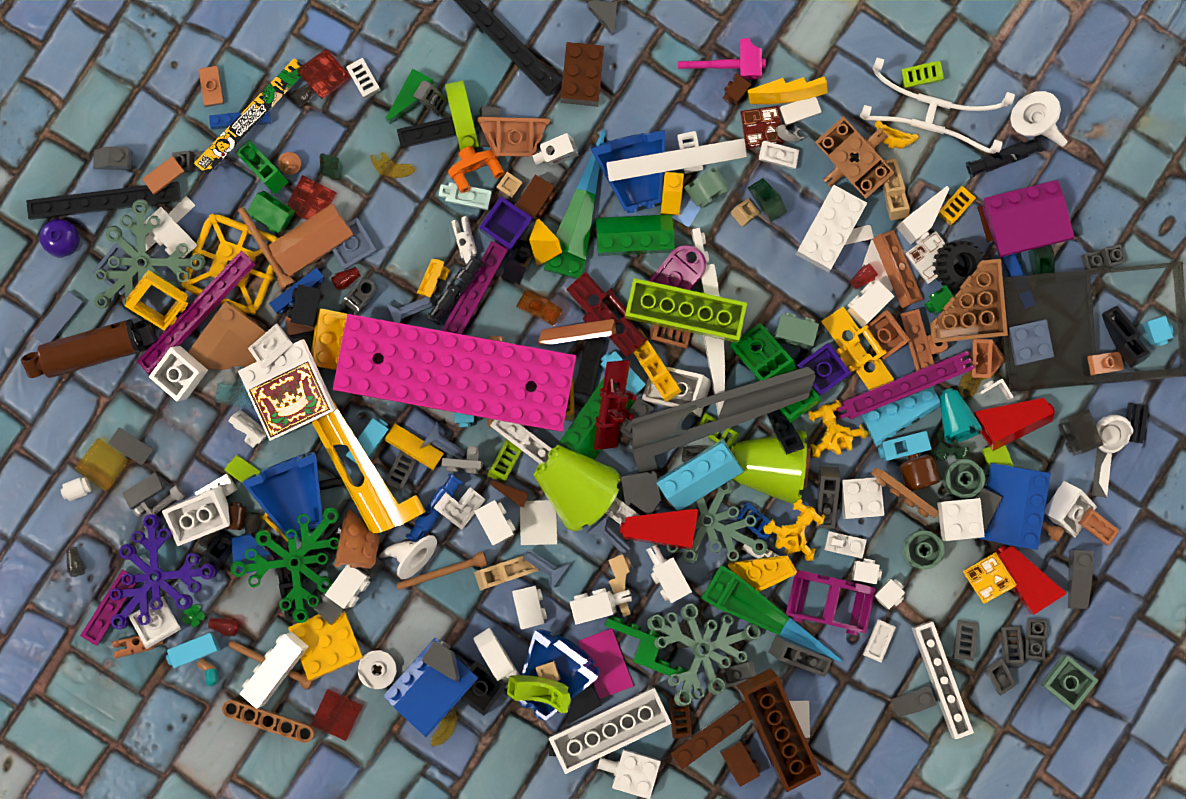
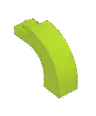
(461, 115)
(539, 689)

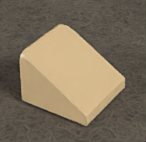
(744, 212)

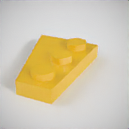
(764, 571)

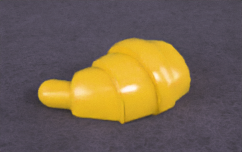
(895, 137)

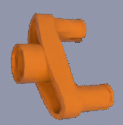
(471, 161)

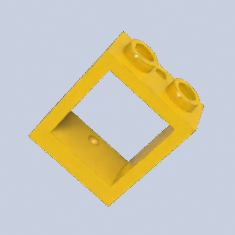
(147, 312)

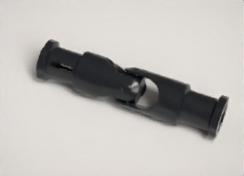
(1007, 155)
(447, 300)

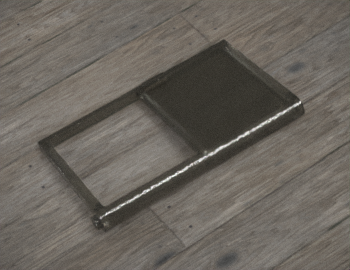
(1070, 320)

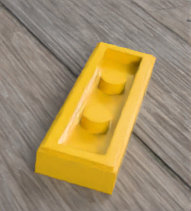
(411, 446)

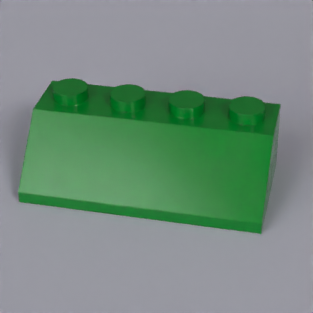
(635, 235)
(582, 432)

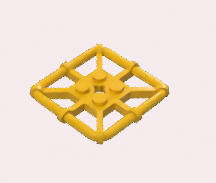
(226, 253)

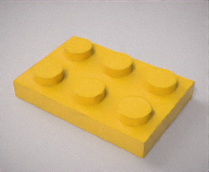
(328, 338)

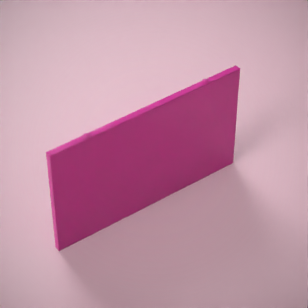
(608, 657)

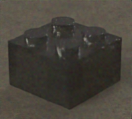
(1080, 432)

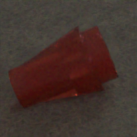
(864, 276)
(344, 278)
(225, 626)

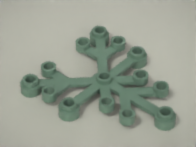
(126, 277)
(728, 531)
(722, 642)

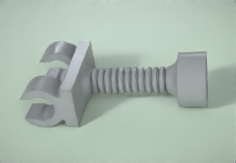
(176, 494)

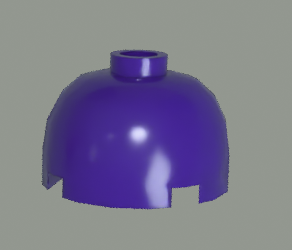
(59, 238)

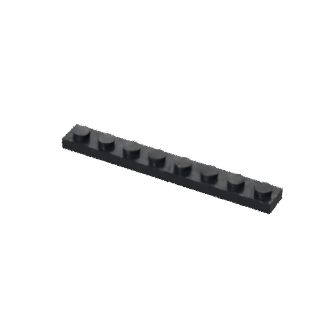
(510, 45)
(100, 201)

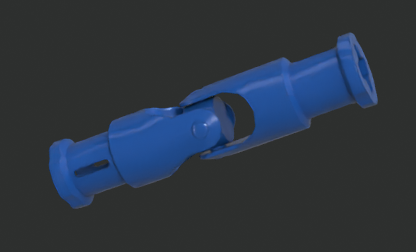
(428, 519)

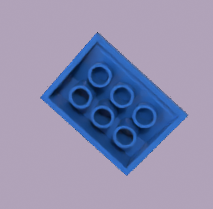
(1022, 508)
(426, 694)

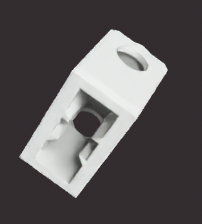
(564, 150)

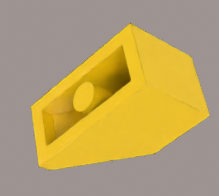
(672, 193)

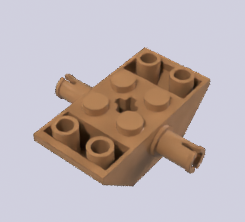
(841, 143)

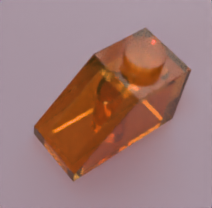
(539, 308)

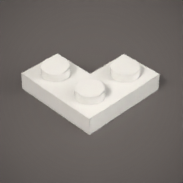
(461, 511)

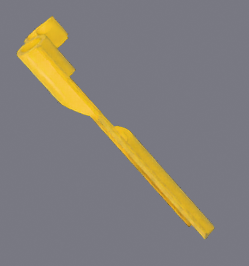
(373, 497)

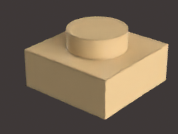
(509, 185)
(548, 671)

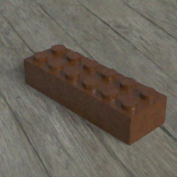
(778, 729)

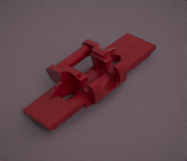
(583, 289)
(613, 405)

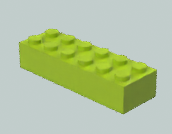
(685, 310)

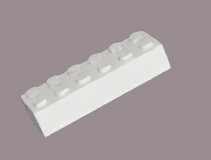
(609, 730)

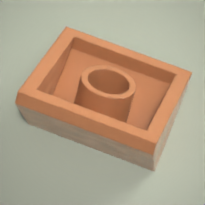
(888, 333)

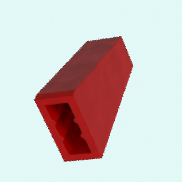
(1010, 422)
(665, 529)
(1033, 585)

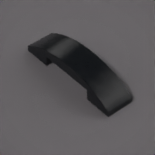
(785, 432)

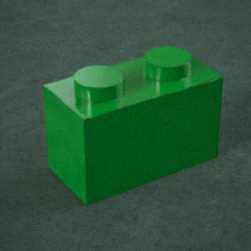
(270, 212)

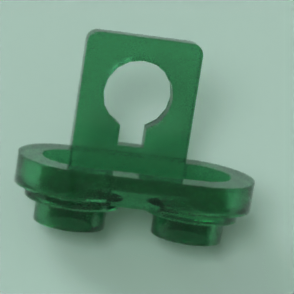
(942, 452)

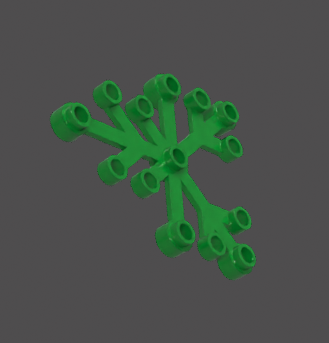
(308, 543)

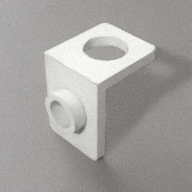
(1001, 384)

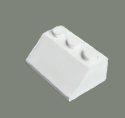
(198, 515)

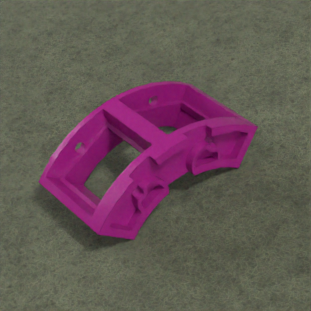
(861, 608)

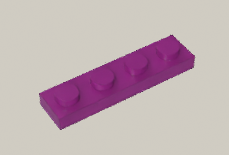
(101, 619)

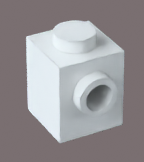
(866, 571)
(890, 593)

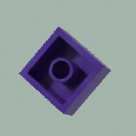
(827, 367)

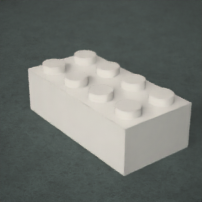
(831, 228)

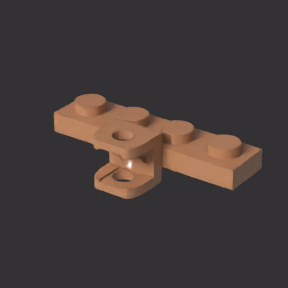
(920, 344)

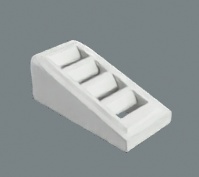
(370, 91)
(685, 136)

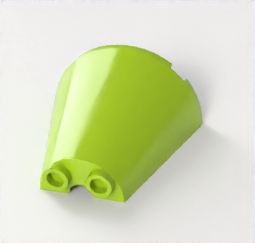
(770, 469)
(577, 486)

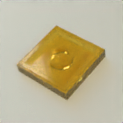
(102, 464)

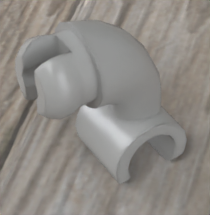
(786, 135)

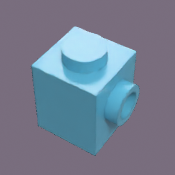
(1158, 331)

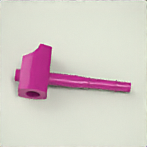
(749, 62)

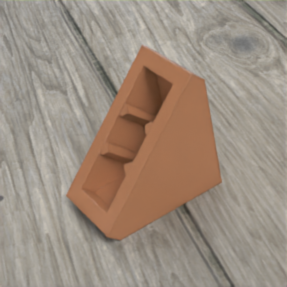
(985, 358)

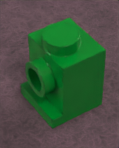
(938, 300)

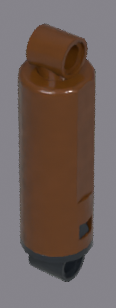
(88, 348)

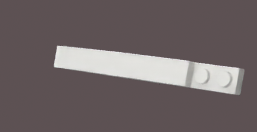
(713, 346)
(539, 452)

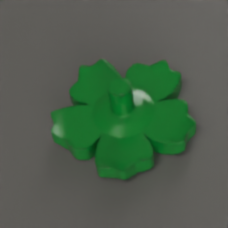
(193, 615)

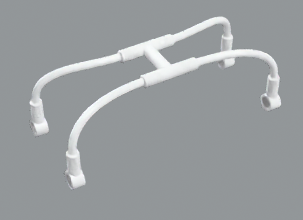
(934, 102)

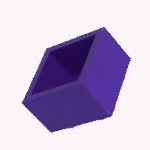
(506, 224)

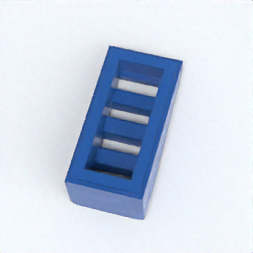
(743, 510)

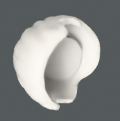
(1114, 432)

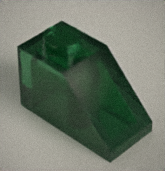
(767, 199)
(1042, 260)

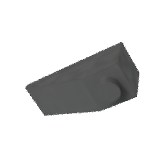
(828, 495)
(1080, 578)
(799, 656)

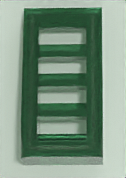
(330, 166)

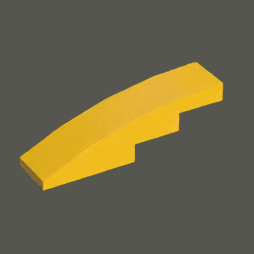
(781, 92)
(656, 370)

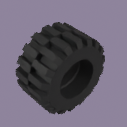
(945, 262)

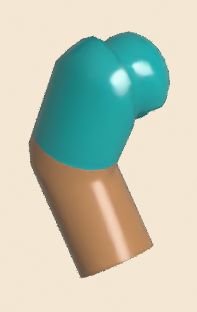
(210, 672)

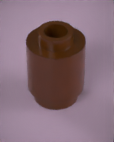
(236, 516)

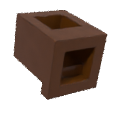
(736, 90)

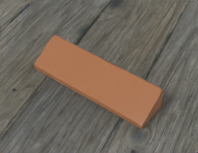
(897, 269)
(577, 332)

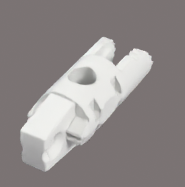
(462, 237)

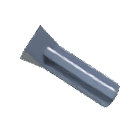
(410, 309)
(442, 443)
(602, 527)
(546, 567)

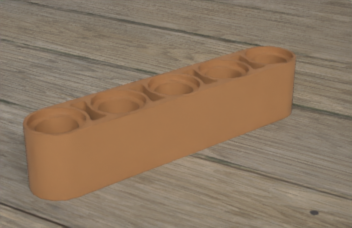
(259, 722)

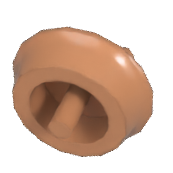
(289, 163)

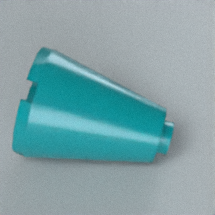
(957, 417)

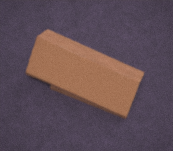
(310, 240)

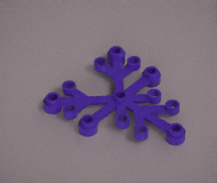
(140, 595)

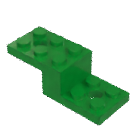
(771, 362)
(646, 650)

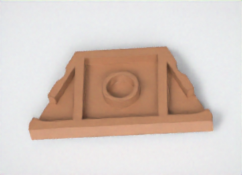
(513, 135)
(356, 543)

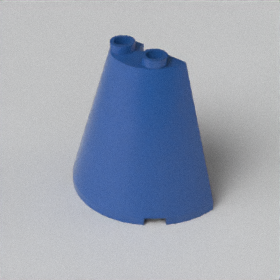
(639, 190)
(288, 491)
(572, 663)

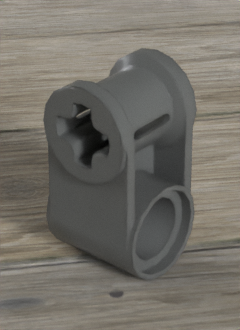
(359, 297)

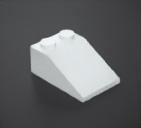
(917, 225)
(692, 385)

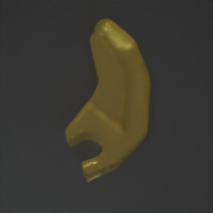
(389, 168)
(969, 383)
(446, 728)

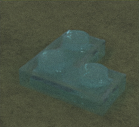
(233, 395)

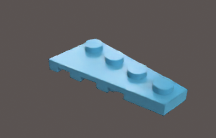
(892, 417)

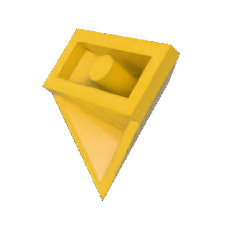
(543, 243)

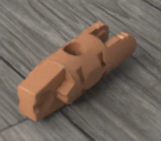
(132, 647)

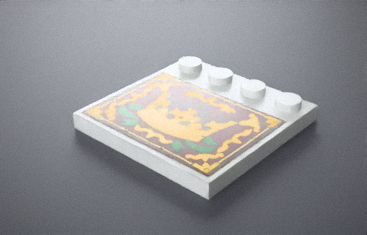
(287, 391)

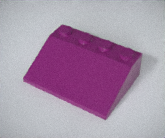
(1028, 218)

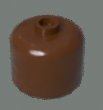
(919, 472)

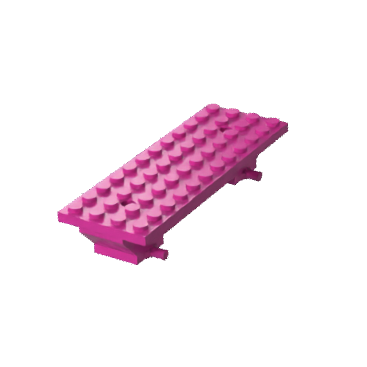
(454, 372)

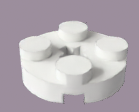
(388, 670)

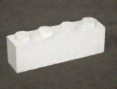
(274, 669)

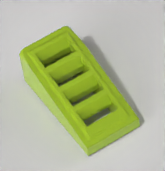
(930, 80)
(734, 435)
(497, 475)

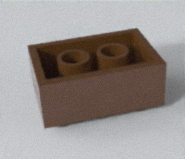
(582, 74)

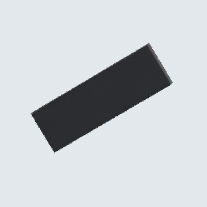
(426, 132)
(589, 366)

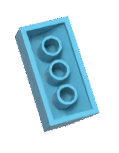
(699, 475)

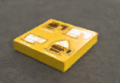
(989, 578)

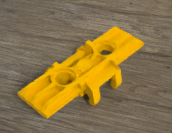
(853, 353)

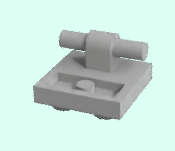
(470, 465)

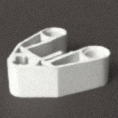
(495, 656)

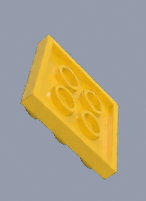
(329, 645)

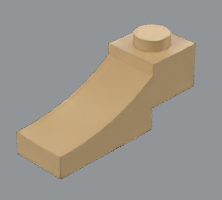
(895, 193)
(620, 567)
(503, 572)

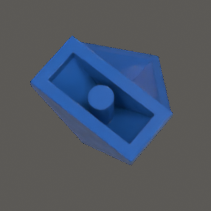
(241, 544)

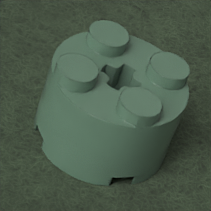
(706, 186)
(967, 469)
(931, 557)

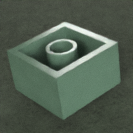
(796, 331)
(1068, 682)

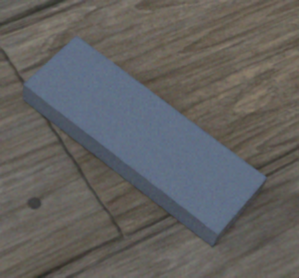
(58, 318)

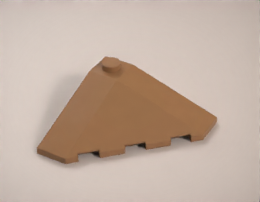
(975, 309)
(227, 339)

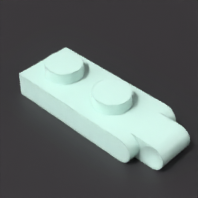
(474, 198)

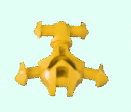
(837, 436)
(793, 536)

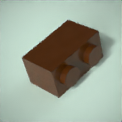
(535, 197)
(740, 763)

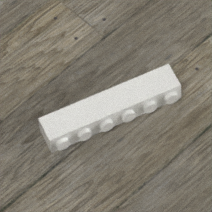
(942, 680)

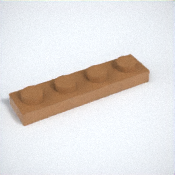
(898, 490)

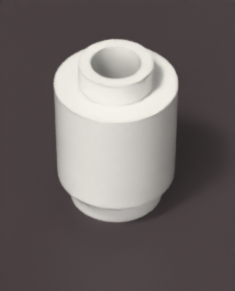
(75, 489)

